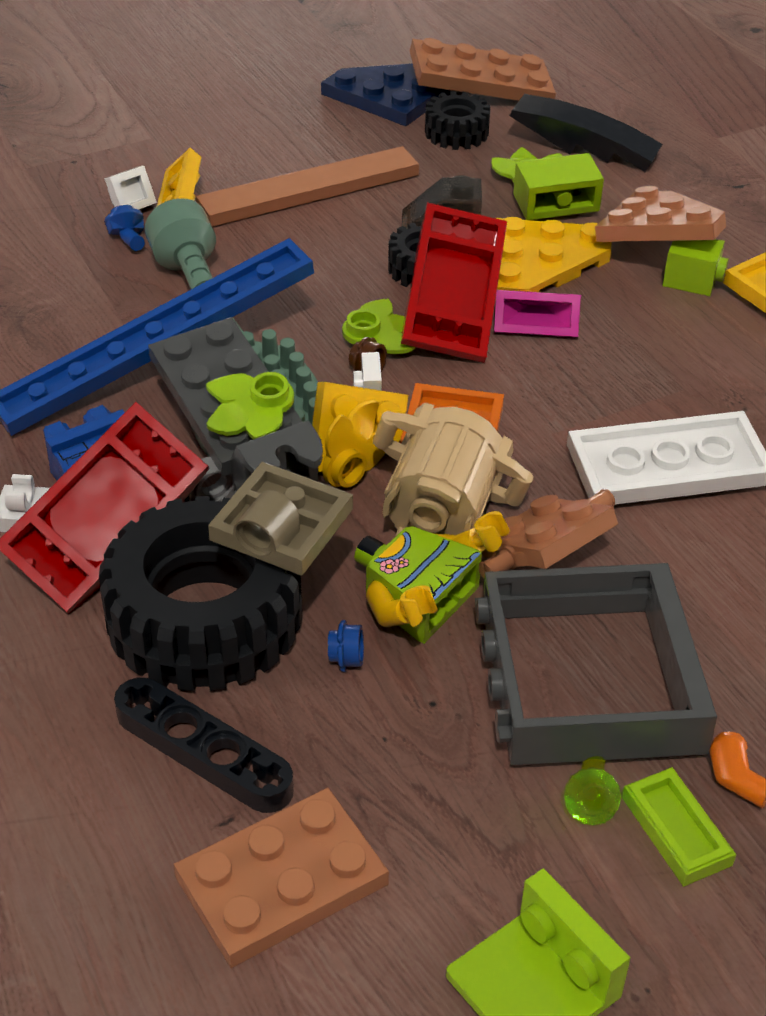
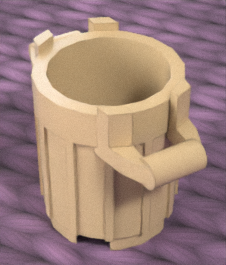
(446, 469)

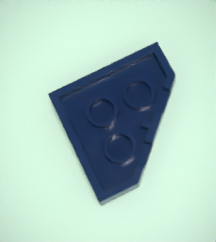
(382, 90)

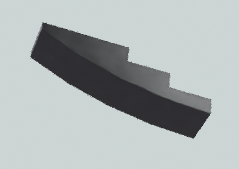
(571, 125)

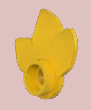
(351, 446)

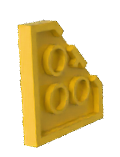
(547, 253)

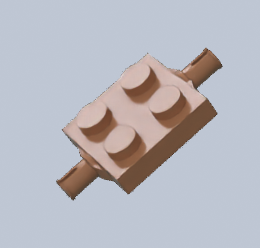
(551, 531)

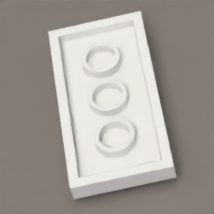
(669, 457)

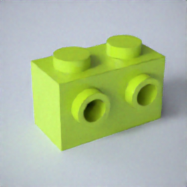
(558, 186)

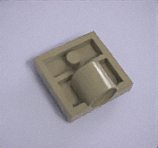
(281, 518)

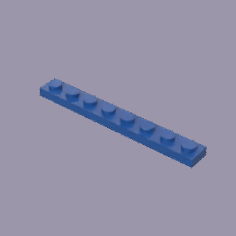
(127, 346)

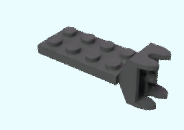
(218, 351)

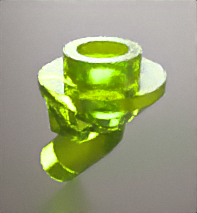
(592, 793)

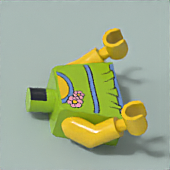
(426, 575)

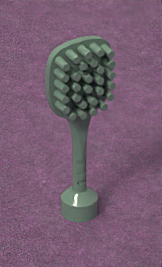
(183, 242)

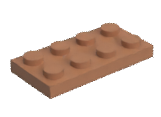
(479, 71)

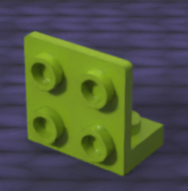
(543, 960)

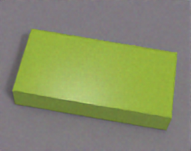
(678, 826)

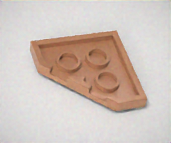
(660, 217)

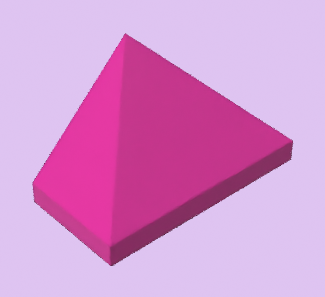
(537, 313)

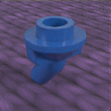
(128, 224)

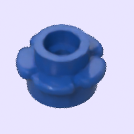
(346, 645)

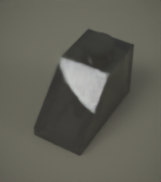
(456, 193)

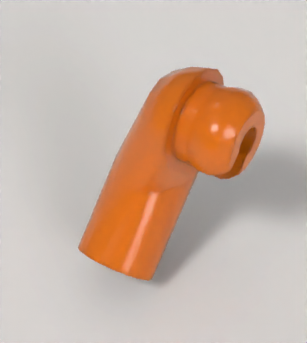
(732, 768)

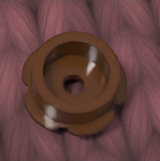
(365, 346)

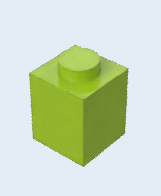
(695, 265)

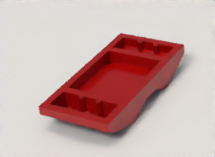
(454, 283)
(113, 482)

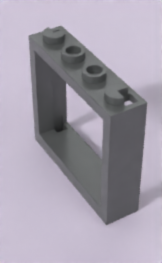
(610, 736)

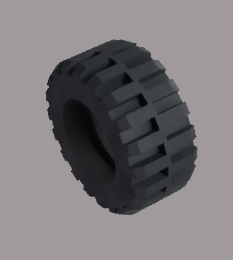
(194, 640)

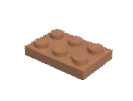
(280, 876)

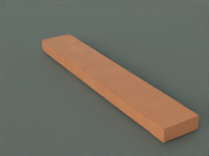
(308, 185)

